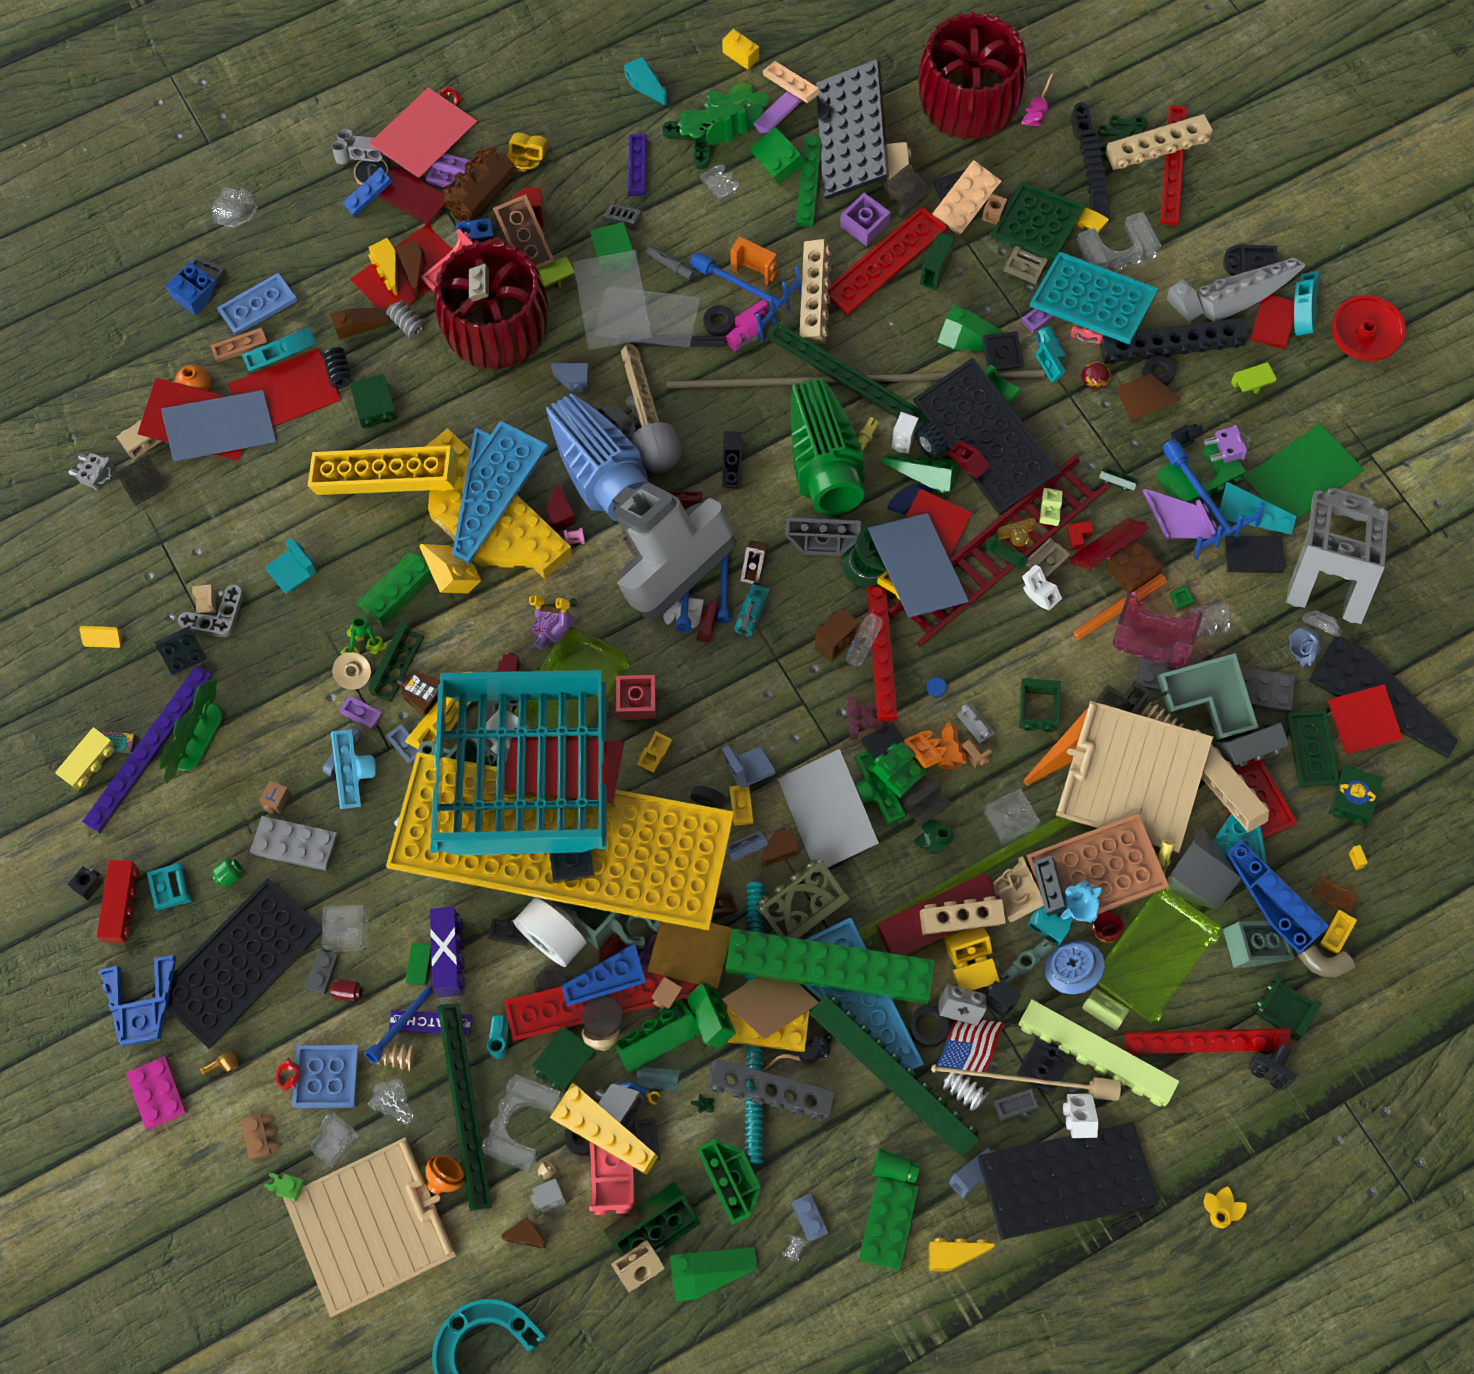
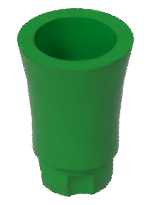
(894, 1167)

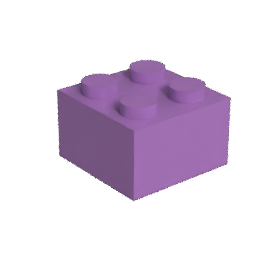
(865, 219)

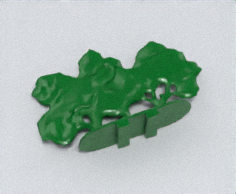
(727, 111)
(193, 732)

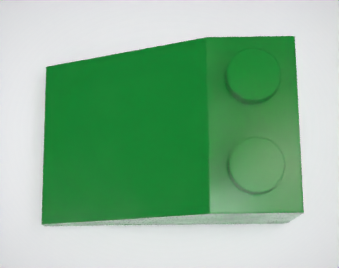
(777, 156)

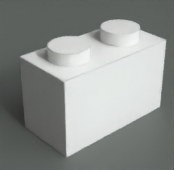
(904, 433)

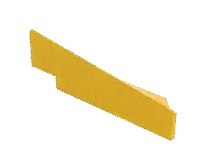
(427, 727)

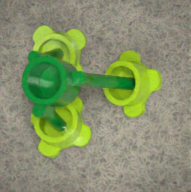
(358, 630)

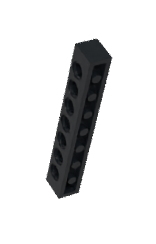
(1181, 335)

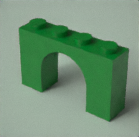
(1181, 488)

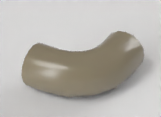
(1324, 966)

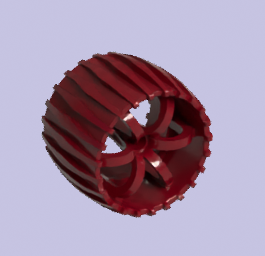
(973, 45)
(509, 276)

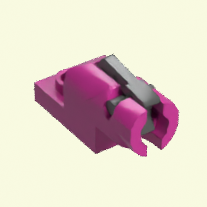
(746, 327)

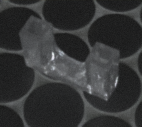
(1141, 234)
(520, 1094)

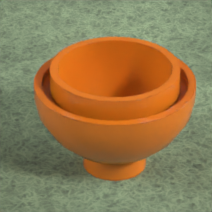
(199, 377)
(444, 1174)

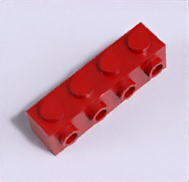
(117, 901)

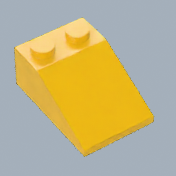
(449, 572)

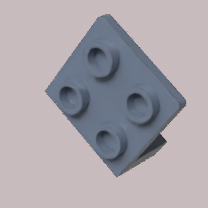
(748, 766)

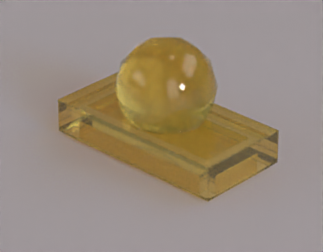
(1017, 531)

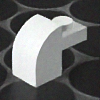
(1039, 590)

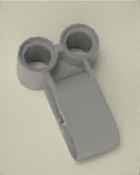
(354, 147)

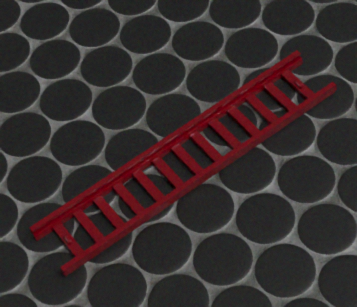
(1010, 515)

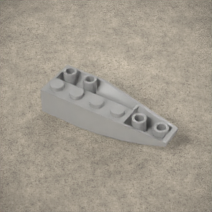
(1245, 289)

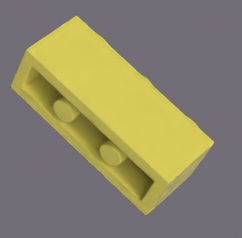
(86, 759)

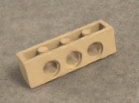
(931, 924)

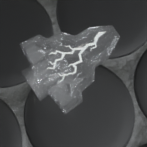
(391, 1100)

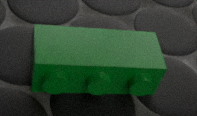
(710, 1015)

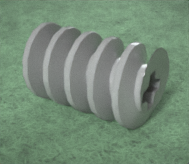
(405, 319)

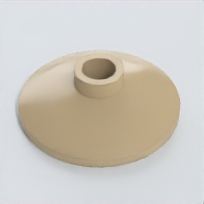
(349, 679)

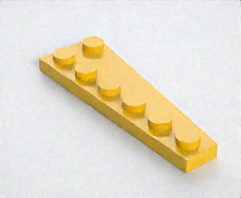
(597, 1126)

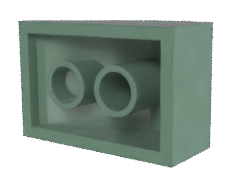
(1256, 944)

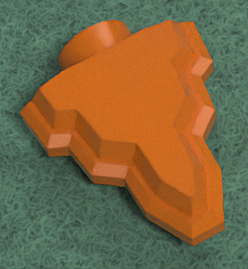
(954, 753)

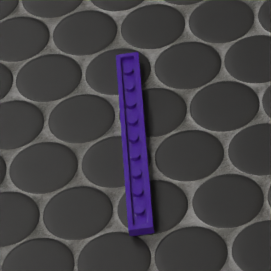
(145, 751)

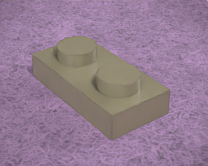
(478, 282)

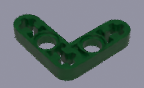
(674, 134)

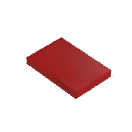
(1273, 322)

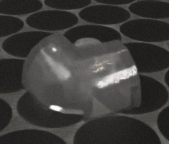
(234, 207)

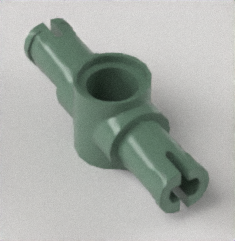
(1032, 955)

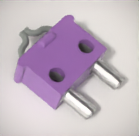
(1229, 444)

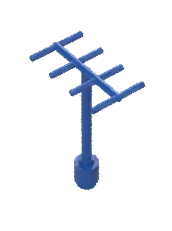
(708, 266)
(1178, 458)

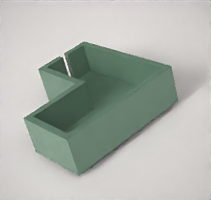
(1219, 686)

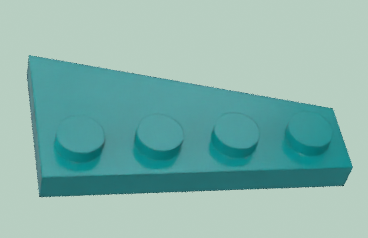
(1238, 501)

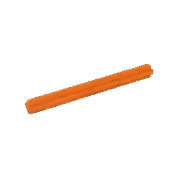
(1116, 608)

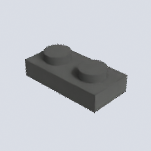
(321, 972)

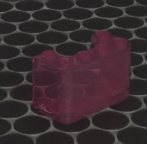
(1156, 634)

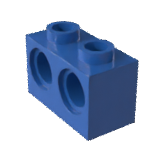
(475, 229)

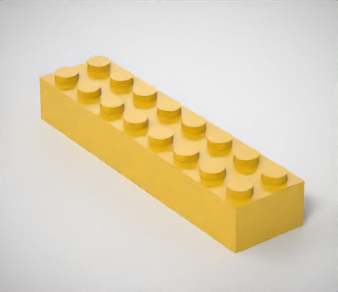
(383, 470)

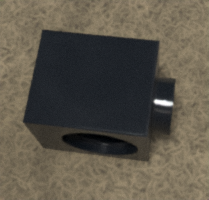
(88, 890)

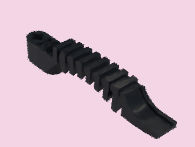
(1093, 163)

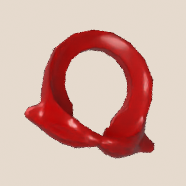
(444, 93)
(288, 1065)

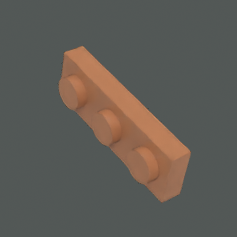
(238, 345)

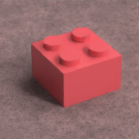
(636, 697)

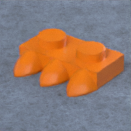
(925, 748)

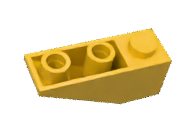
(385, 258)
(951, 1255)

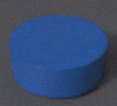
(936, 687)

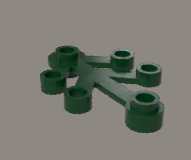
(1132, 124)

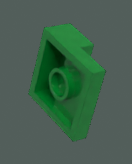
(898, 769)

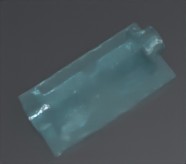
(658, 1078)

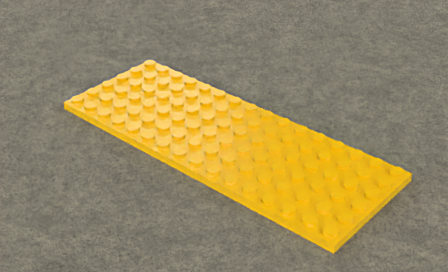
(657, 863)

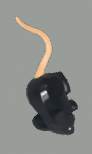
(813, 1051)

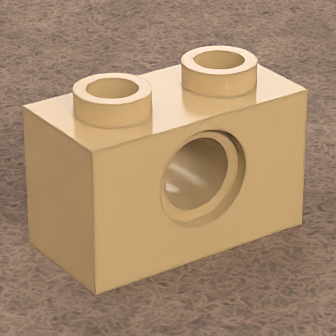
(637, 1266)

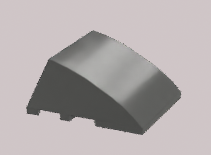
(1203, 874)

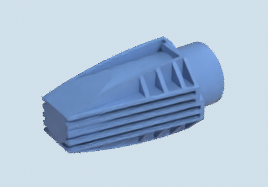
(595, 453)

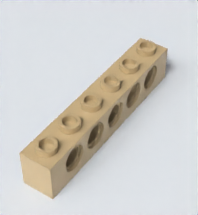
(1158, 142)
(810, 284)

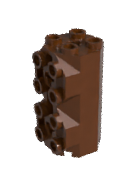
(479, 184)

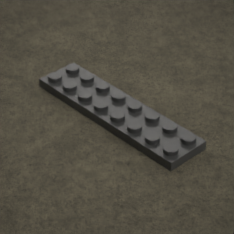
(1265, 688)

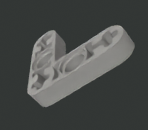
(221, 619)

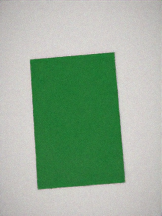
(1302, 468)

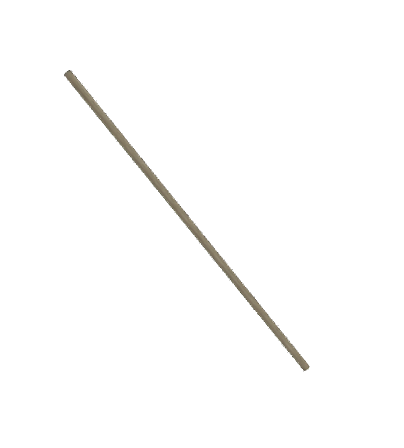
(828, 380)

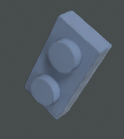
(397, 739)
(746, 845)
(809, 1218)

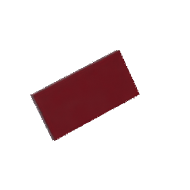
(413, 196)
(1109, 543)

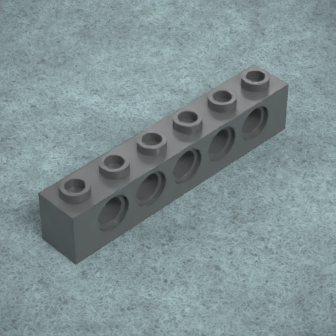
(821, 1097)

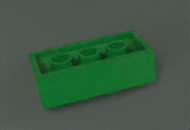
(396, 588)

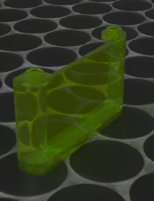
(575, 653)
(1157, 953)

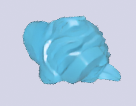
(1082, 902)

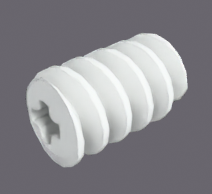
(965, 1090)

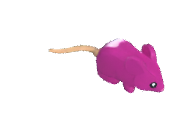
(1038, 109)

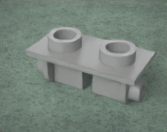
(975, 723)

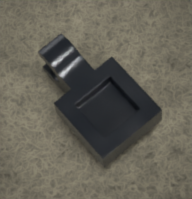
(1186, 433)

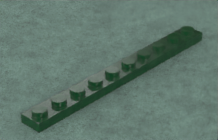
(843, 373)
(464, 1107)

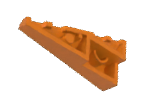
(1058, 756)

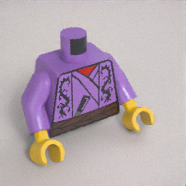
(550, 621)

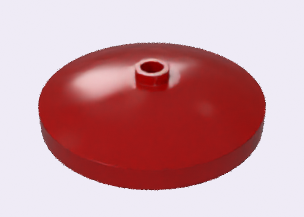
(1368, 328)

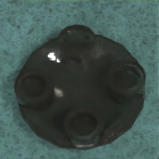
(551, 977)

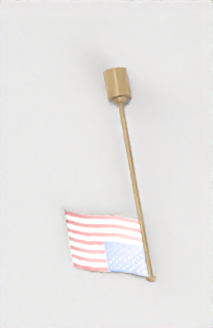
(972, 1047)

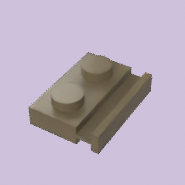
(1048, 557)

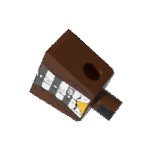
(420, 691)

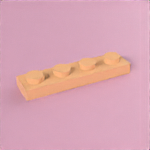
(791, 82)

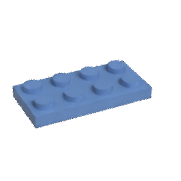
(257, 304)

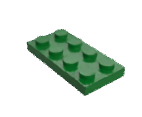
(888, 1223)

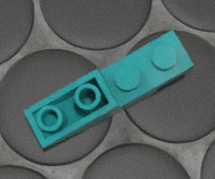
(1305, 303)
(279, 349)

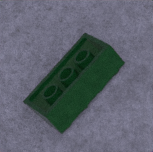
(657, 1220)

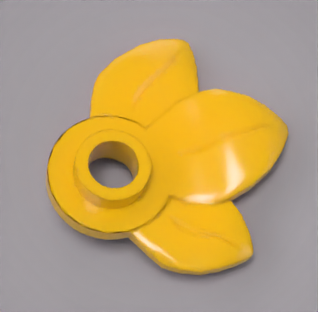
(1223, 1204)

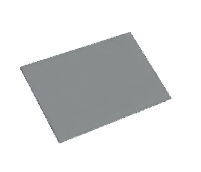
(828, 810)

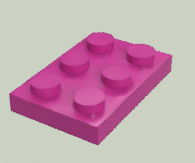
(156, 1093)

